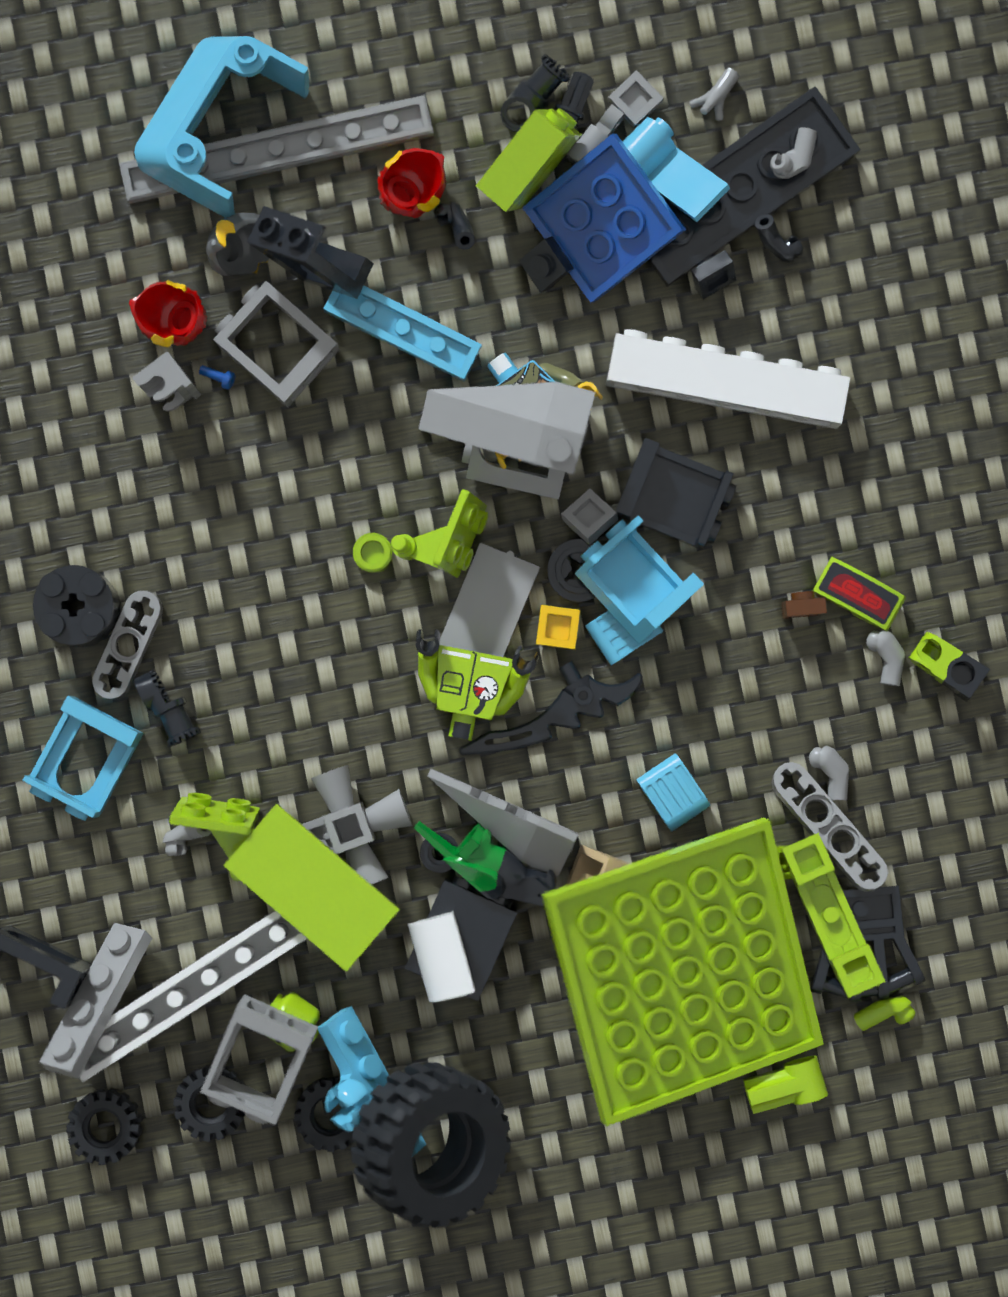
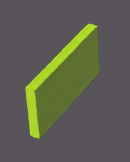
(311, 887)

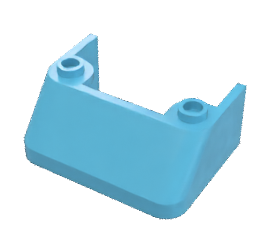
(168, 145)

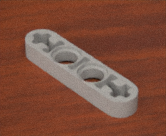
(834, 823)

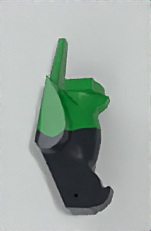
(491, 867)

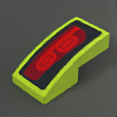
(859, 594)

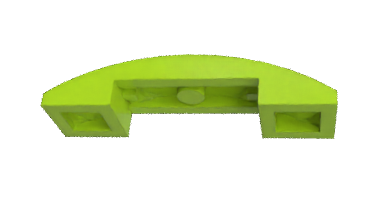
(831, 915)

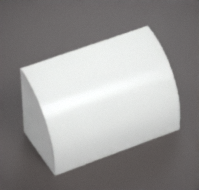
(441, 957)

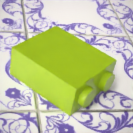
(529, 158)

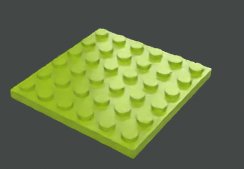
(683, 970)

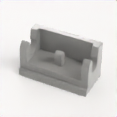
(165, 378)

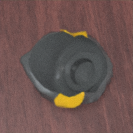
(228, 246)

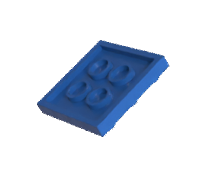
(604, 217)

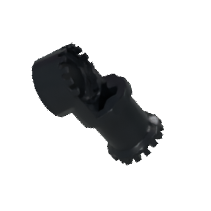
(535, 90)
(171, 714)

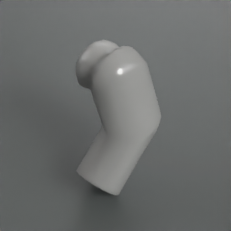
(797, 159)
(892, 654)
(835, 768)
(176, 839)

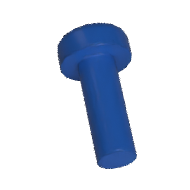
(227, 379)

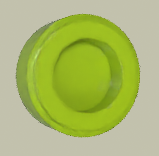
(372, 552)

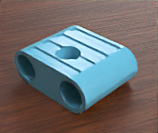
(613, 638)
(673, 792)

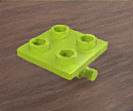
(451, 545)
(228, 821)

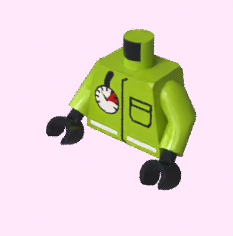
(470, 682)

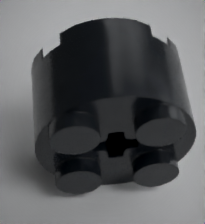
(60, 590)

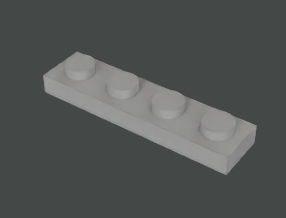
(95, 1000)

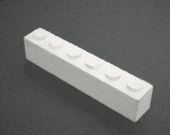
(728, 380)

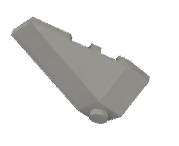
(522, 421)
(525, 834)

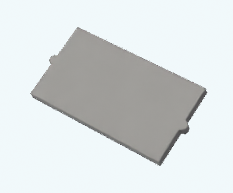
(489, 602)

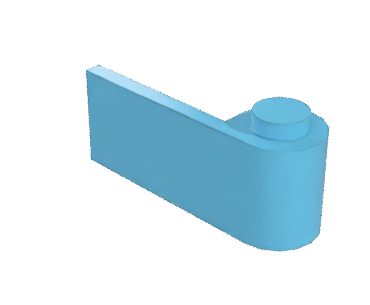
(672, 171)

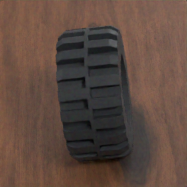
(468, 1162)

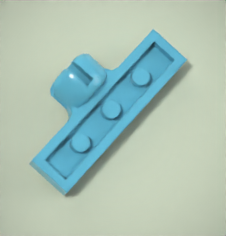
(359, 1069)

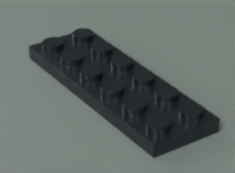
(753, 184)

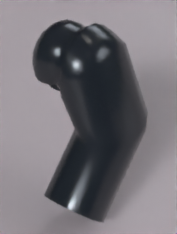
(461, 227)
(772, 240)

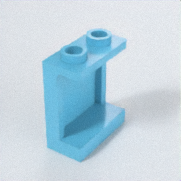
(634, 580)

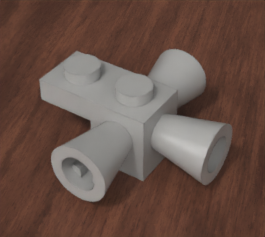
(352, 826)

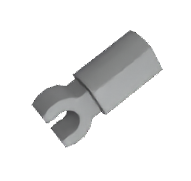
(596, 134)

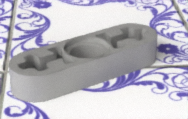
(131, 614)

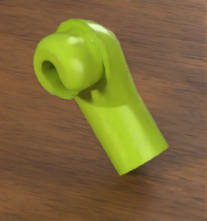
(884, 1009)

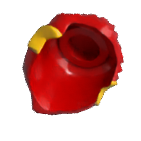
(412, 182)
(169, 313)

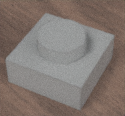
(635, 99)
(589, 516)

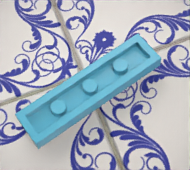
(406, 330)

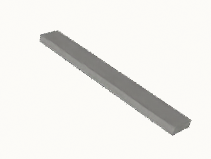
(296, 145)

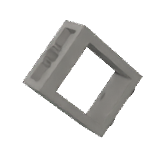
(308, 366)
(270, 1023)

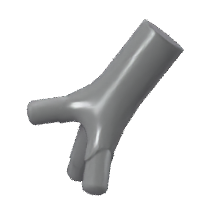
(717, 94)

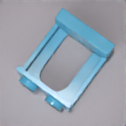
(44, 775)

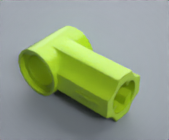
(795, 1083)

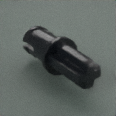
(576, 95)

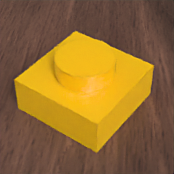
(558, 627)

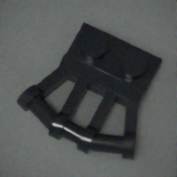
(878, 918)

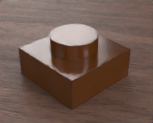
(803, 605)

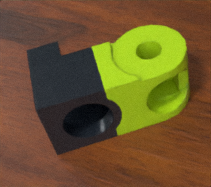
(948, 665)

